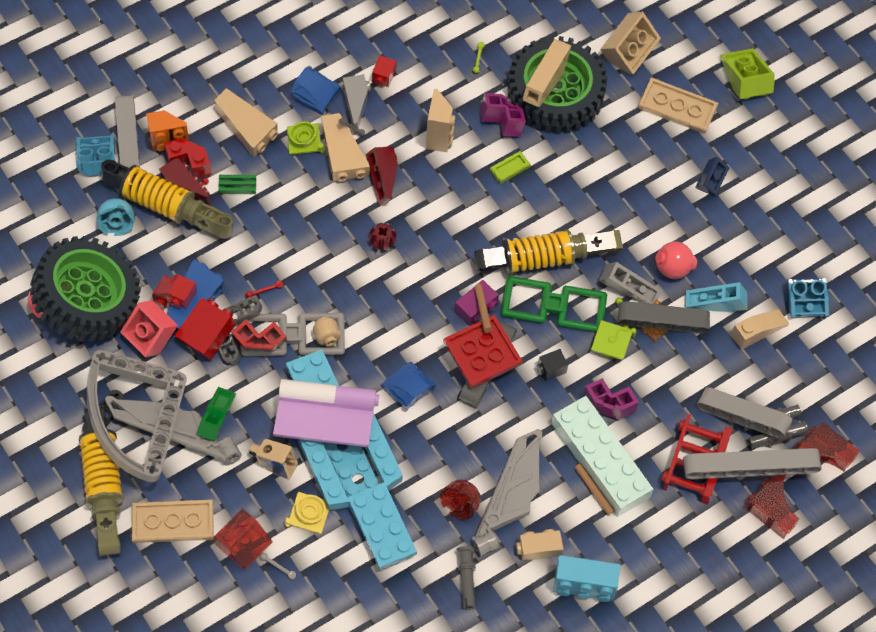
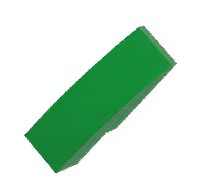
(216, 413)

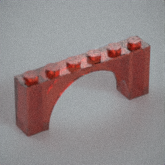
(770, 502)

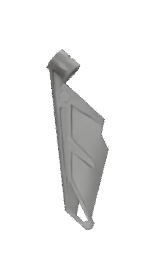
(145, 414)
(513, 492)

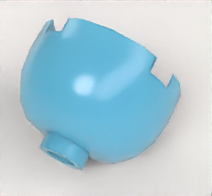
(115, 217)

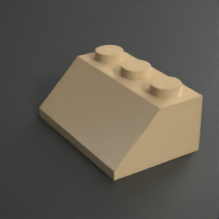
(631, 42)
(440, 124)

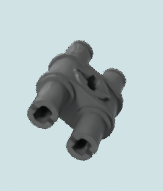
(794, 430)

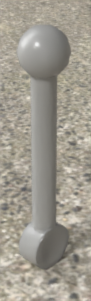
(291, 574)

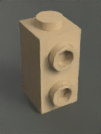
(540, 545)

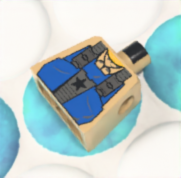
(275, 458)

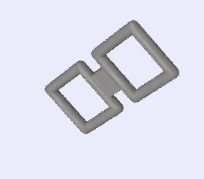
(297, 334)

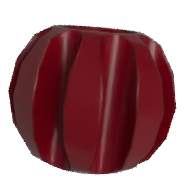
(382, 236)

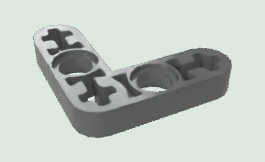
(249, 314)

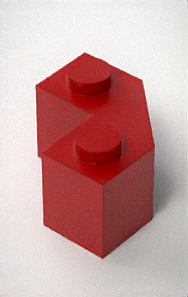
(191, 154)
(174, 291)
(266, 341)

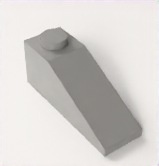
(356, 97)
(628, 283)

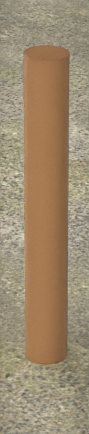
(483, 308)
(594, 489)

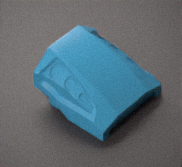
(92, 152)
(808, 297)

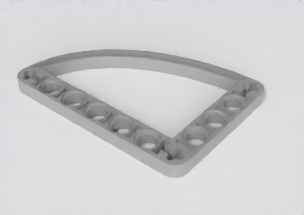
(128, 371)

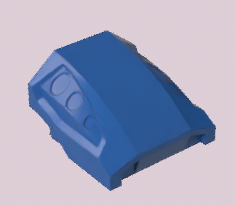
(314, 90)
(408, 385)

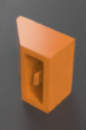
(165, 128)

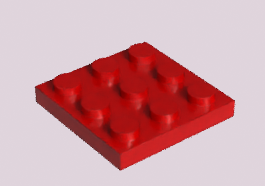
(482, 354)

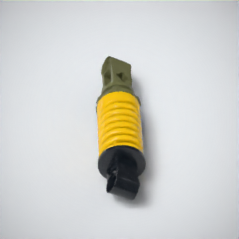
(165, 198)
(545, 250)
(101, 486)

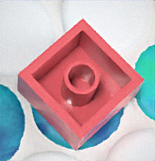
(148, 328)

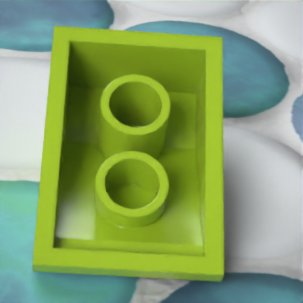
(748, 73)

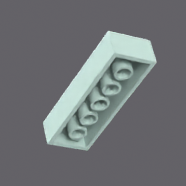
(602, 456)

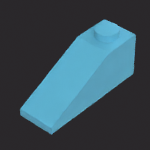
(718, 298)

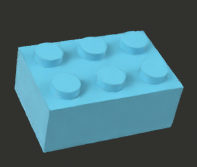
(586, 578)

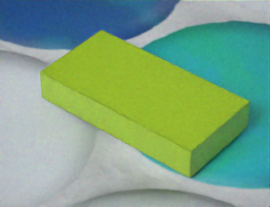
(510, 167)

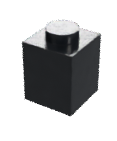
(552, 365)

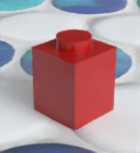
(384, 71)

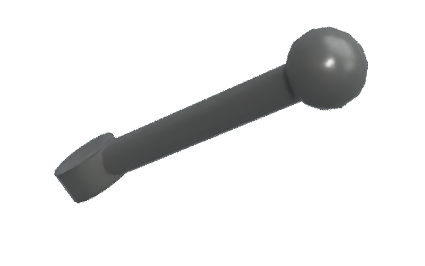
(361, 132)

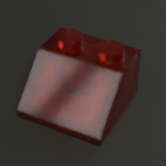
(243, 539)

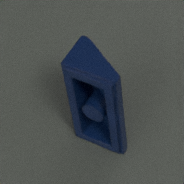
(712, 176)

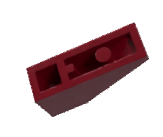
(383, 171)

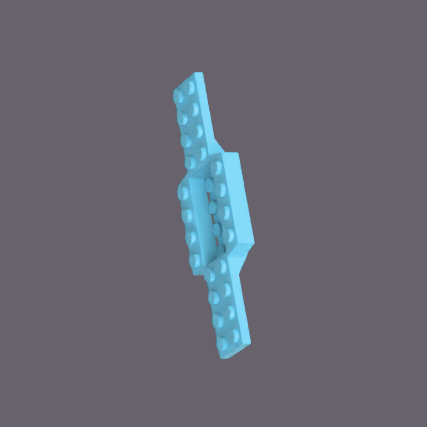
(335, 469)

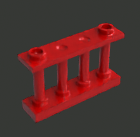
(721, 438)

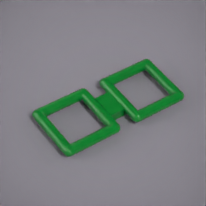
(553, 303)

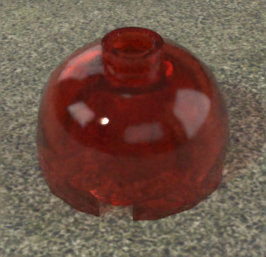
(461, 499)

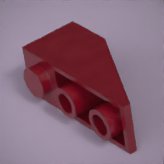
(179, 174)

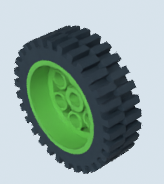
(559, 109)
(87, 269)

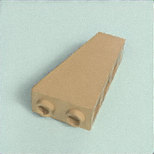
(547, 73)
(246, 122)
(343, 152)

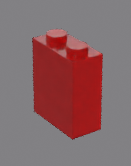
(206, 328)

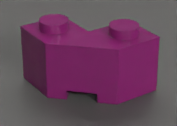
(497, 109)
(612, 405)

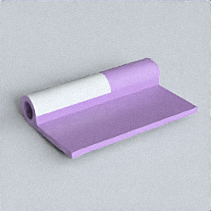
(325, 413)

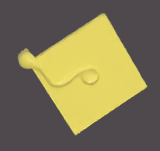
(308, 513)

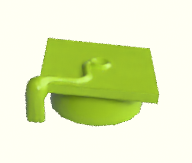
(304, 138)
(612, 340)

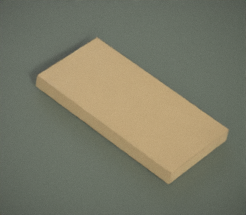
(678, 105)
(172, 521)

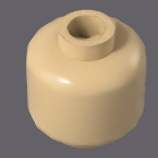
(326, 331)

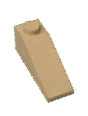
(758, 327)

